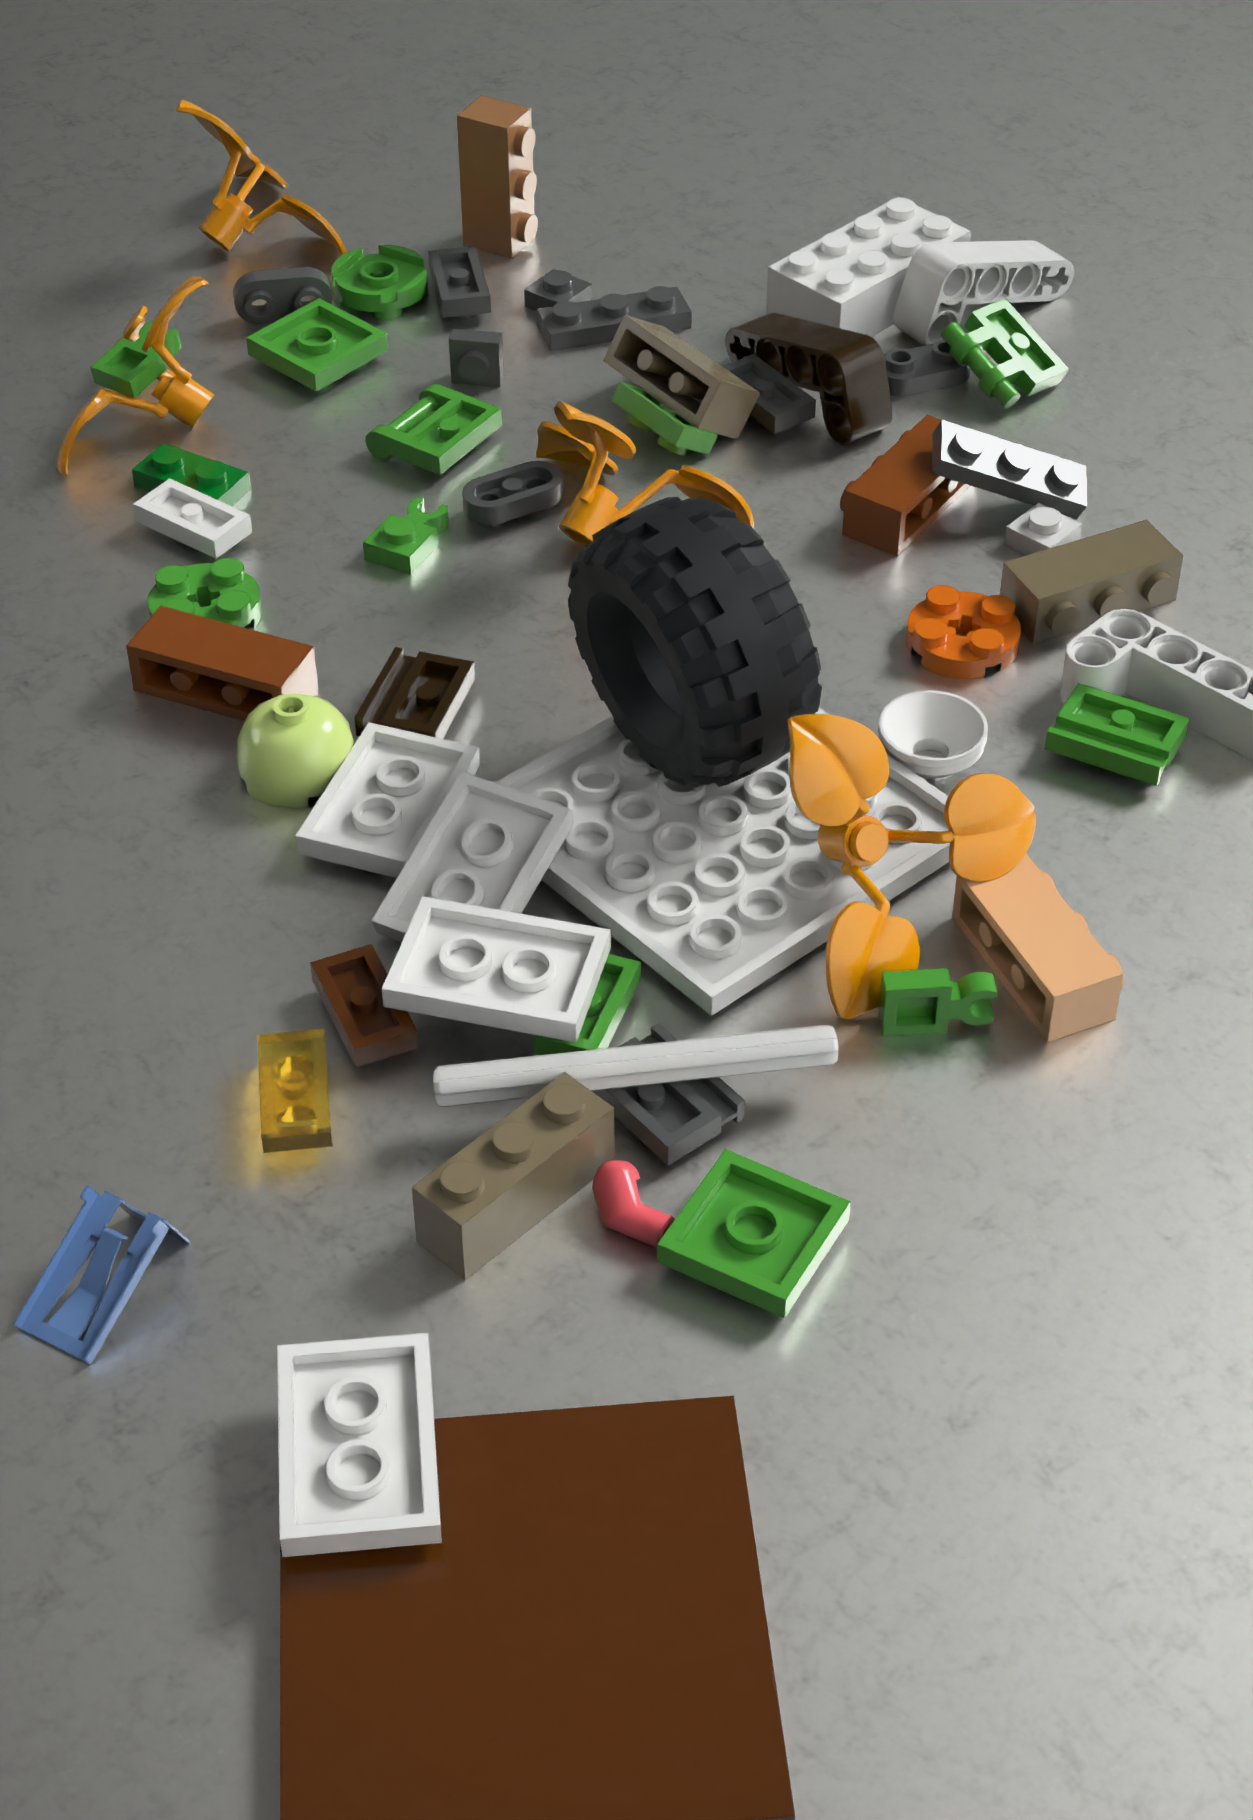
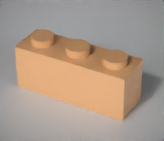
(1040, 950)

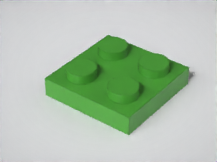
(317, 344)
(753, 1232)

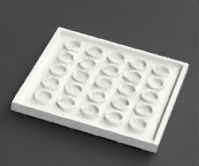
(712, 877)

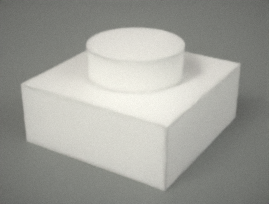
(1041, 529)

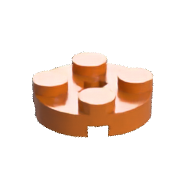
(987, 620)

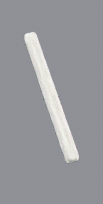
(638, 1064)

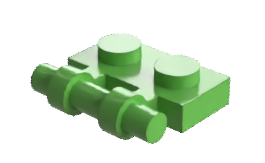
(1012, 344)

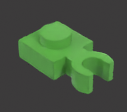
(129, 368)
(407, 540)
(927, 998)

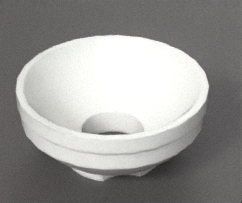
(934, 723)

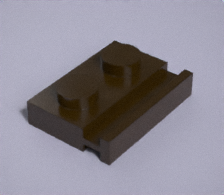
(417, 693)

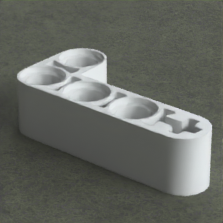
(958, 274)
(1167, 671)

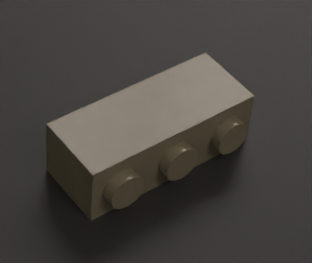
(681, 377)
(1089, 577)
(513, 1175)

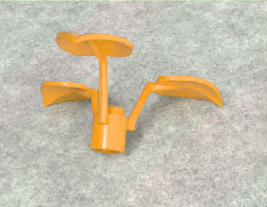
(231, 215)
(175, 391)
(594, 503)
(831, 776)

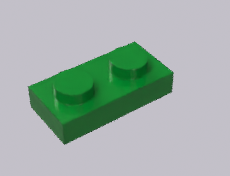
(195, 471)

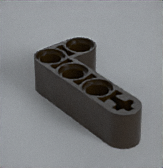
(835, 362)

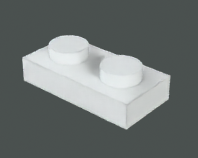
(192, 518)

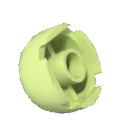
(292, 749)

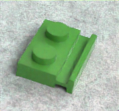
(1117, 734)

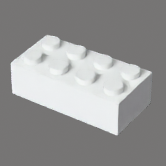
(858, 270)

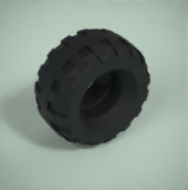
(694, 640)

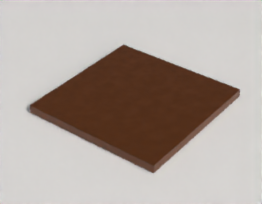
(561, 1650)

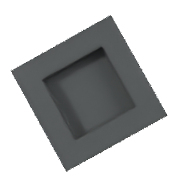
(555, 288)
(476, 357)

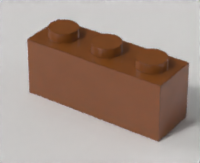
(898, 493)
(217, 663)

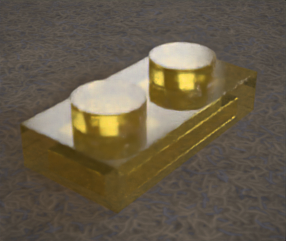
(294, 1091)

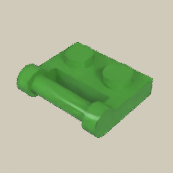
(436, 429)

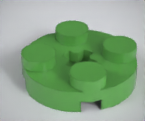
(379, 281)
(222, 584)

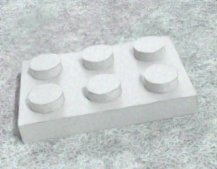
(383, 799)
(479, 850)
(497, 968)
(356, 1445)

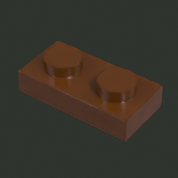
(353, 997)

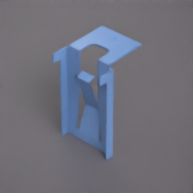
(75, 1313)

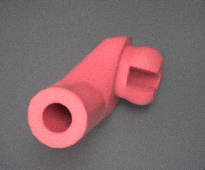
(621, 1205)

